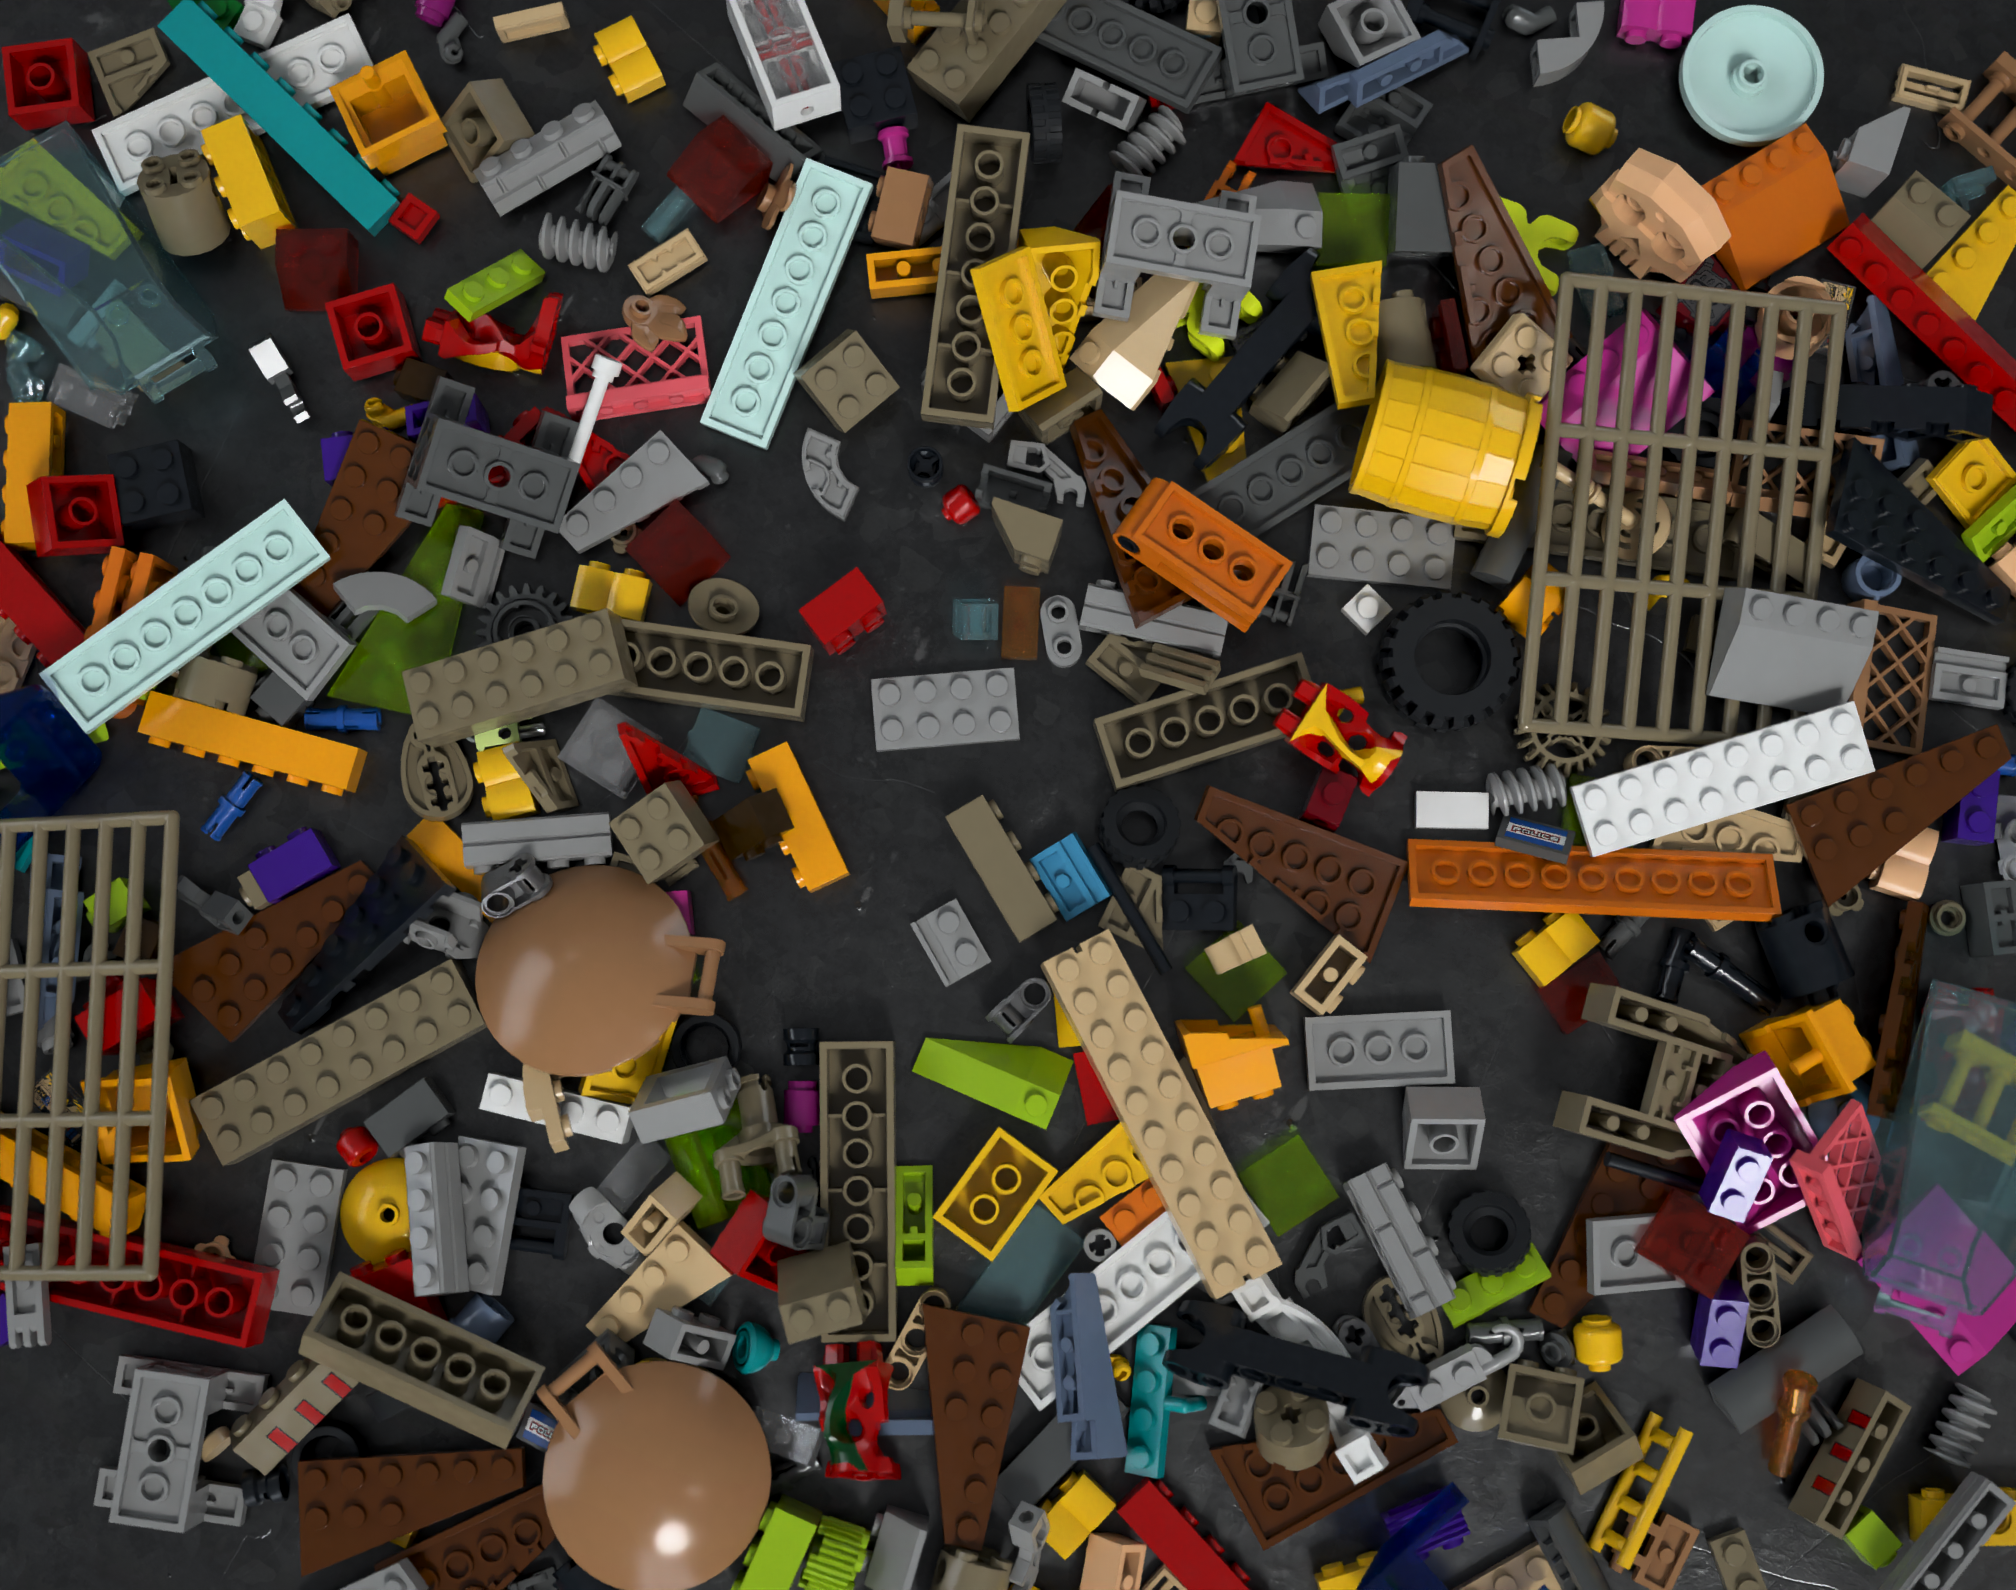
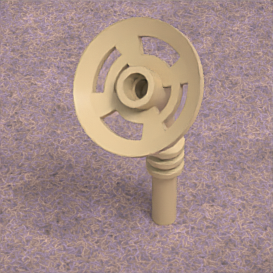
(1630, 517)

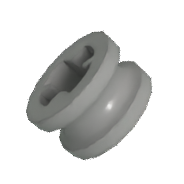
(1108, 1251)

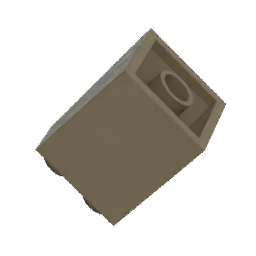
(820, 1292)

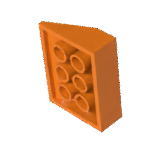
(1777, 206)

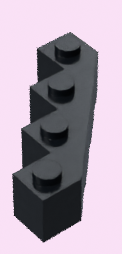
(1900, 411)

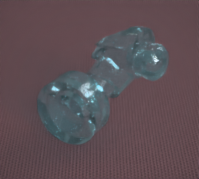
(22, 381)

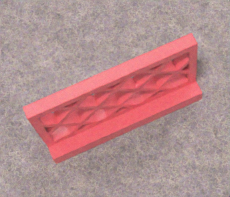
(635, 397)
(1826, 1194)

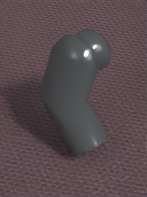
(1526, 21)
(448, 39)
(711, 467)

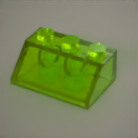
(694, 1162)

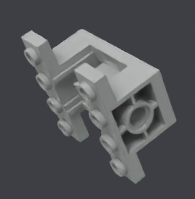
(1142, 239)
(172, 1408)

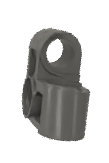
(793, 1214)

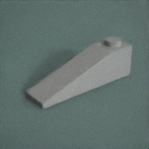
(1289, 216)

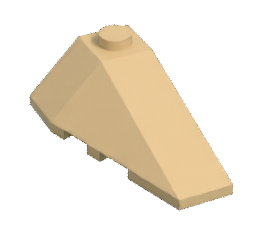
(1128, 354)

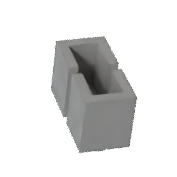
(1094, 95)

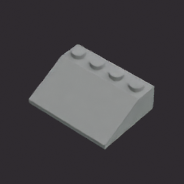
(1788, 650)

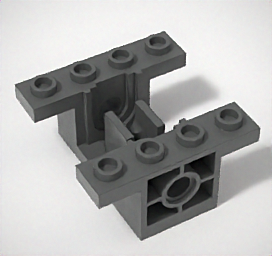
(1263, 53)
(456, 461)

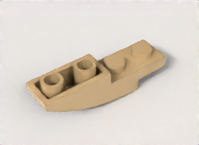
(542, 1101)

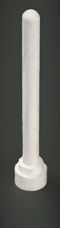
(604, 372)

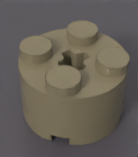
(217, 683)
(1291, 1428)

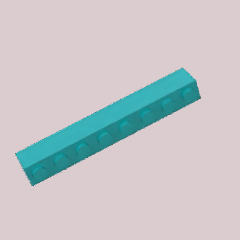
(274, 109)

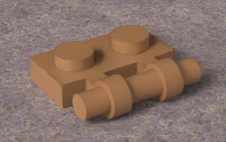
(1664, 1553)

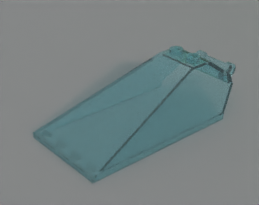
(96, 271)
(1948, 1169)

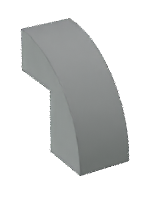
(1558, 57)

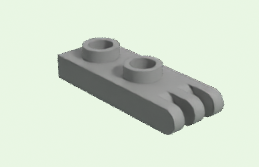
(28, 1305)

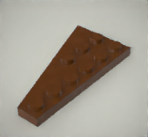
(1489, 255)
(1115, 485)
(1871, 817)
(1325, 874)
(1898, 1022)
(972, 1393)
(378, 1498)
(1287, 1501)

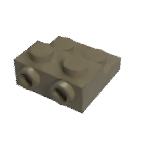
(1541, 1406)

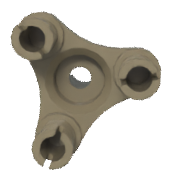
(760, 1142)

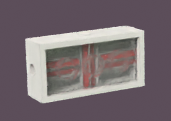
(785, 59)

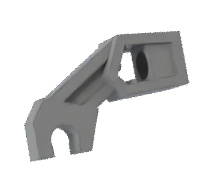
(1058, 472)
(1029, 1532)

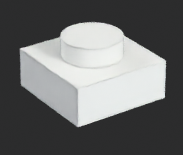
(1366, 609)

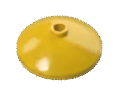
(363, 1208)

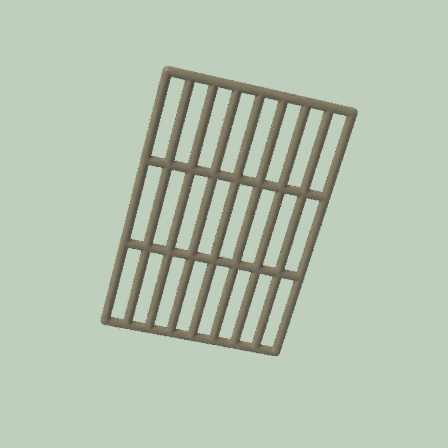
(1689, 442)
(97, 969)

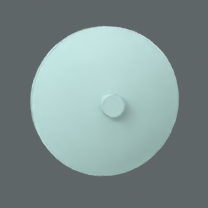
(1751, 75)

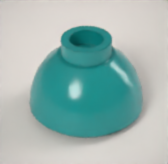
(754, 1348)

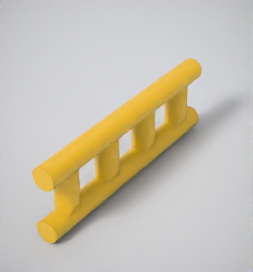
(1643, 1512)

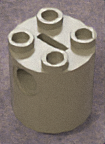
(183, 203)
(1404, 332)
(971, 1570)

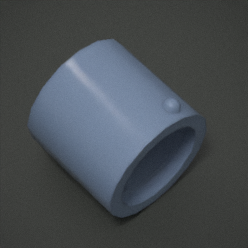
(1868, 580)
(484, 1317)

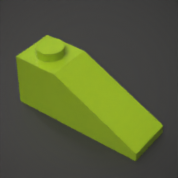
(914, 1226)

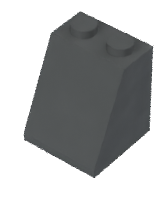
(1417, 210)

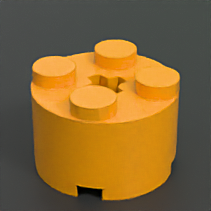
(1517, 603)

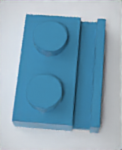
(1070, 876)

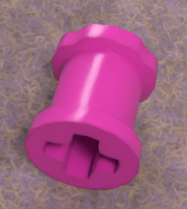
(895, 147)

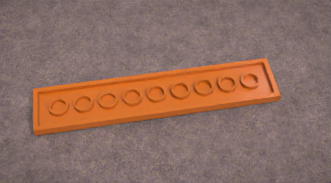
(1610, 884)

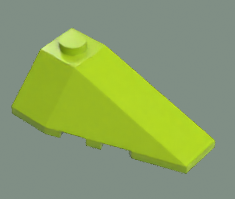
(1005, 1076)

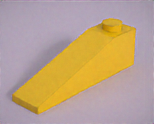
(1066, 271)

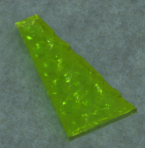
(391, 644)

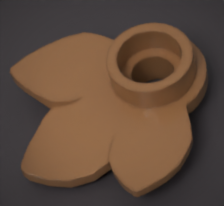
(776, 197)
(657, 321)

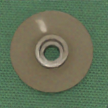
(723, 606)
(1481, 1415)

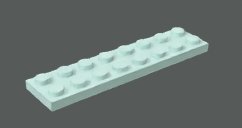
(786, 304)
(185, 616)

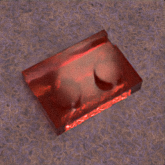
(1447, 329)
(1568, 992)

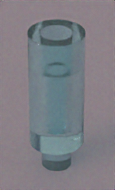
(667, 215)

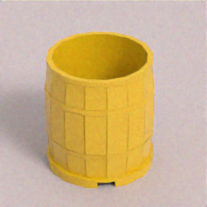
(1445, 446)

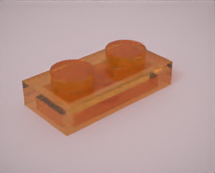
(1020, 623)

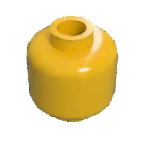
(1590, 128)
(1598, 1342)

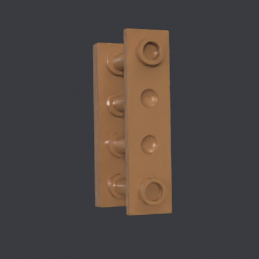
(1960, 127)

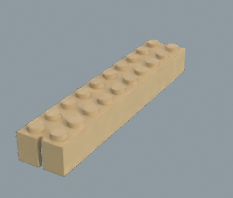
(1161, 1115)

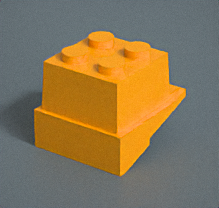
(390, 114)
(1813, 1050)
(1232, 1058)
(181, 1121)

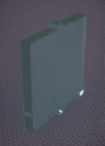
(721, 744)

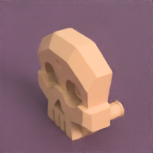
(1658, 217)

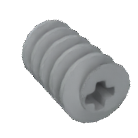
(1149, 143)
(576, 244)
(1526, 788)
(1961, 1426)

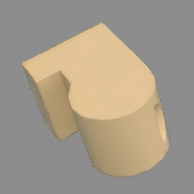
(1235, 950)

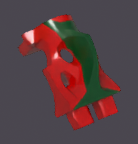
(843, 1398)

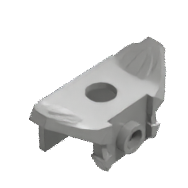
(465, 931)

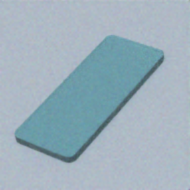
(1024, 1269)

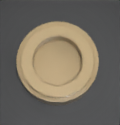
(215, 1443)

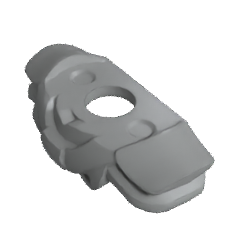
(593, 1214)

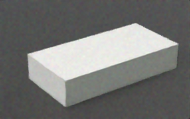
(1451, 810)

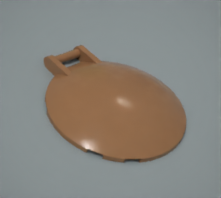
(591, 972)
(653, 1472)

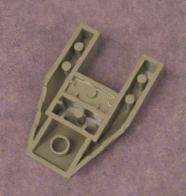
(1685, 1063)

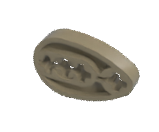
(415, 782)
(1426, 1331)

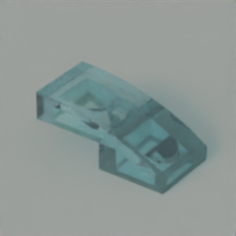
(1594, 260)

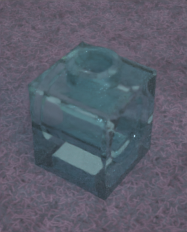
(975, 619)

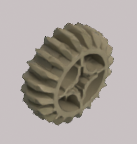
(1538, 747)

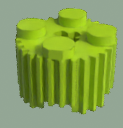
(834, 1555)

